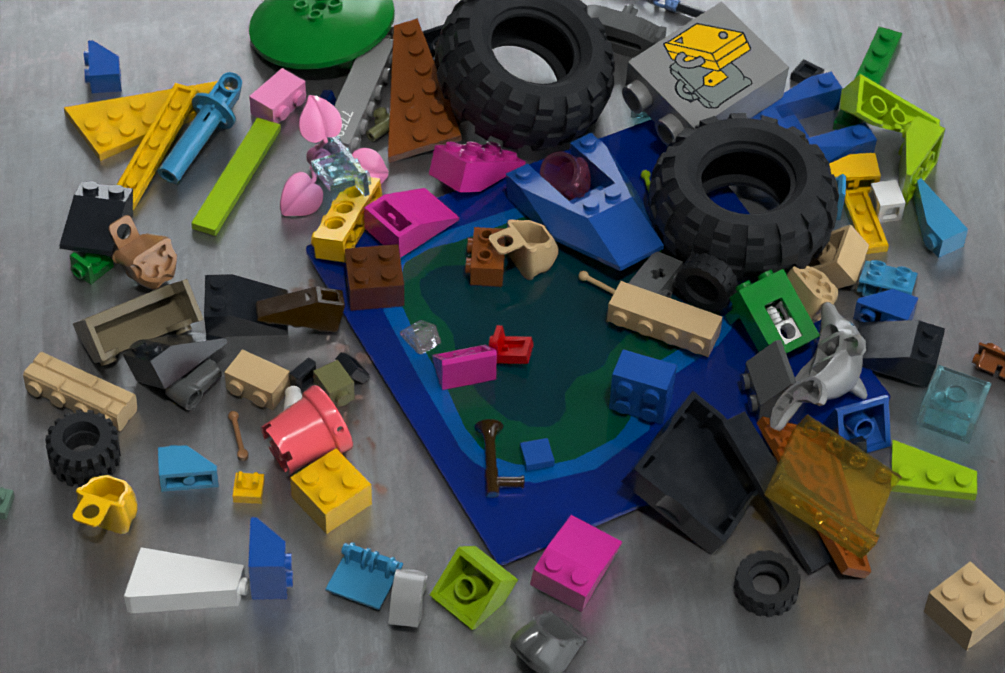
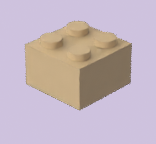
(967, 605)

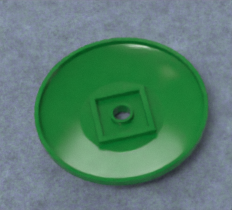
(306, 38)

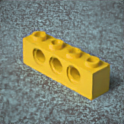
(343, 222)

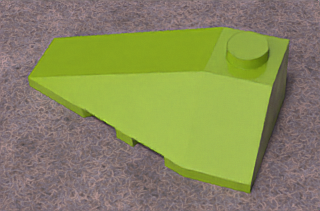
(879, 106)

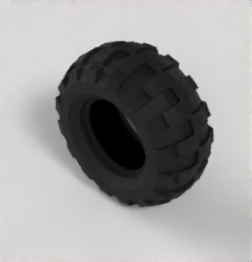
(512, 107)
(754, 156)

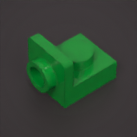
(90, 266)

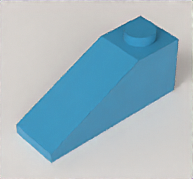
(938, 224)

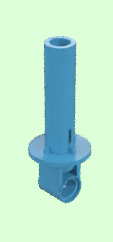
(212, 112)

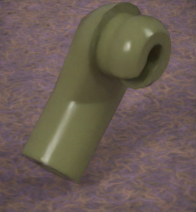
(381, 124)

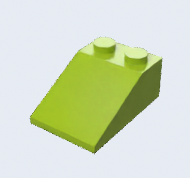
(918, 154)

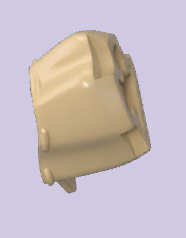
(527, 246)
(812, 289)

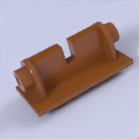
(990, 359)

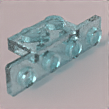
(341, 169)

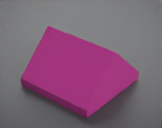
(465, 366)

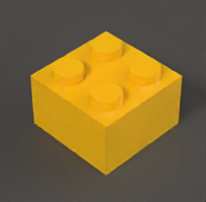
(331, 491)

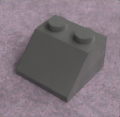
(767, 378)

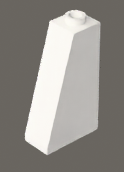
(182, 583)

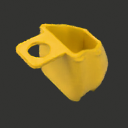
(106, 504)

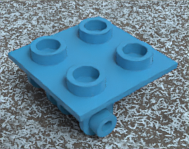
(880, 275)
(363, 576)

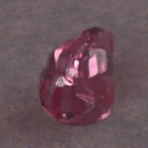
(566, 174)

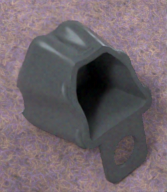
(547, 643)

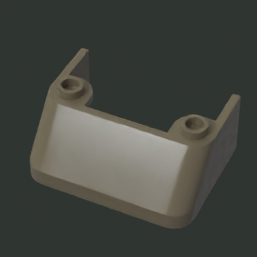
(137, 319)

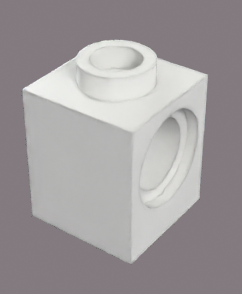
(887, 200)

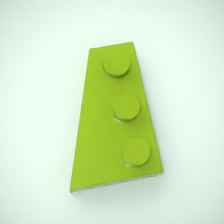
(930, 474)

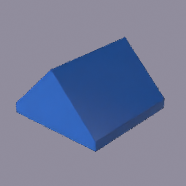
(864, 419)

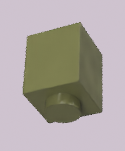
(335, 383)

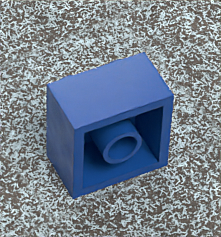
(642, 386)

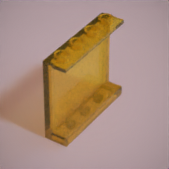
(832, 486)

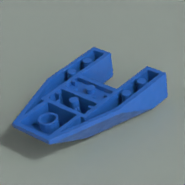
(814, 97)
(604, 223)

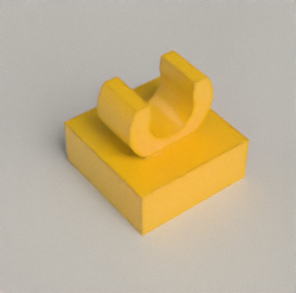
(248, 488)

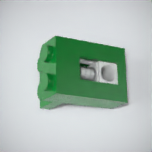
(765, 324)

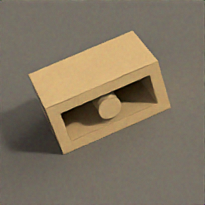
(257, 380)

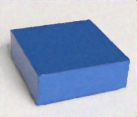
(537, 454)

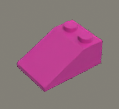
(574, 563)

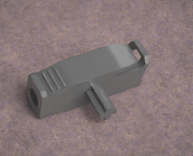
(626, 31)

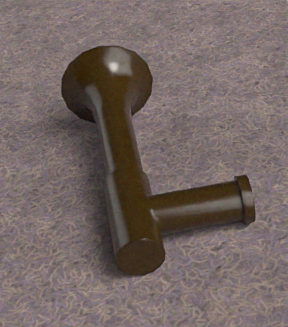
(489, 429)

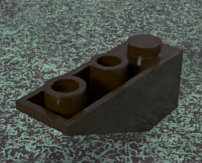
(308, 308)

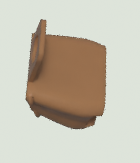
(145, 257)

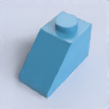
(185, 469)

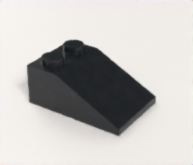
(90, 215)
(232, 308)
(902, 349)
(168, 358)

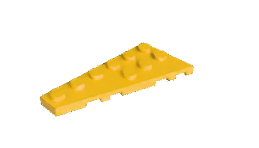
(121, 122)

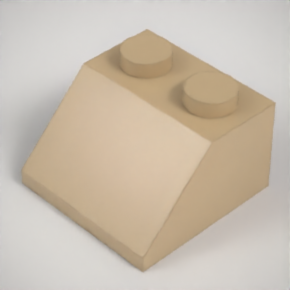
(842, 257)

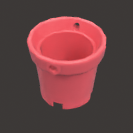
(307, 431)

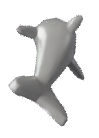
(830, 371)

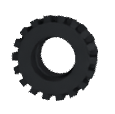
(81, 430)

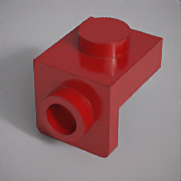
(511, 348)

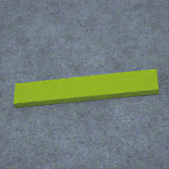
(236, 177)

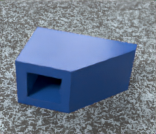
(103, 69)
(886, 306)

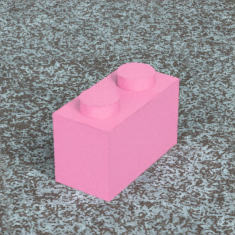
(278, 97)

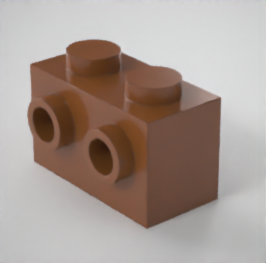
(486, 264)

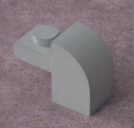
(407, 597)

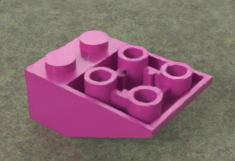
(472, 165)
(407, 218)

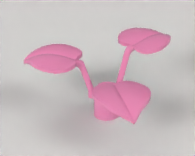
(316, 123)

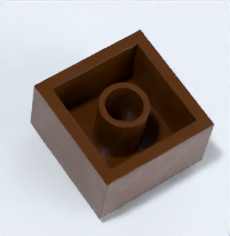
(374, 277)

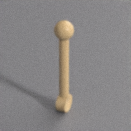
(583, 276)

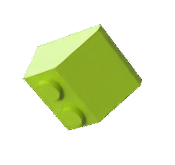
(473, 586)

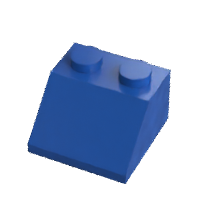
(268, 563)

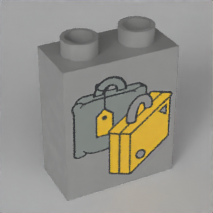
(704, 72)

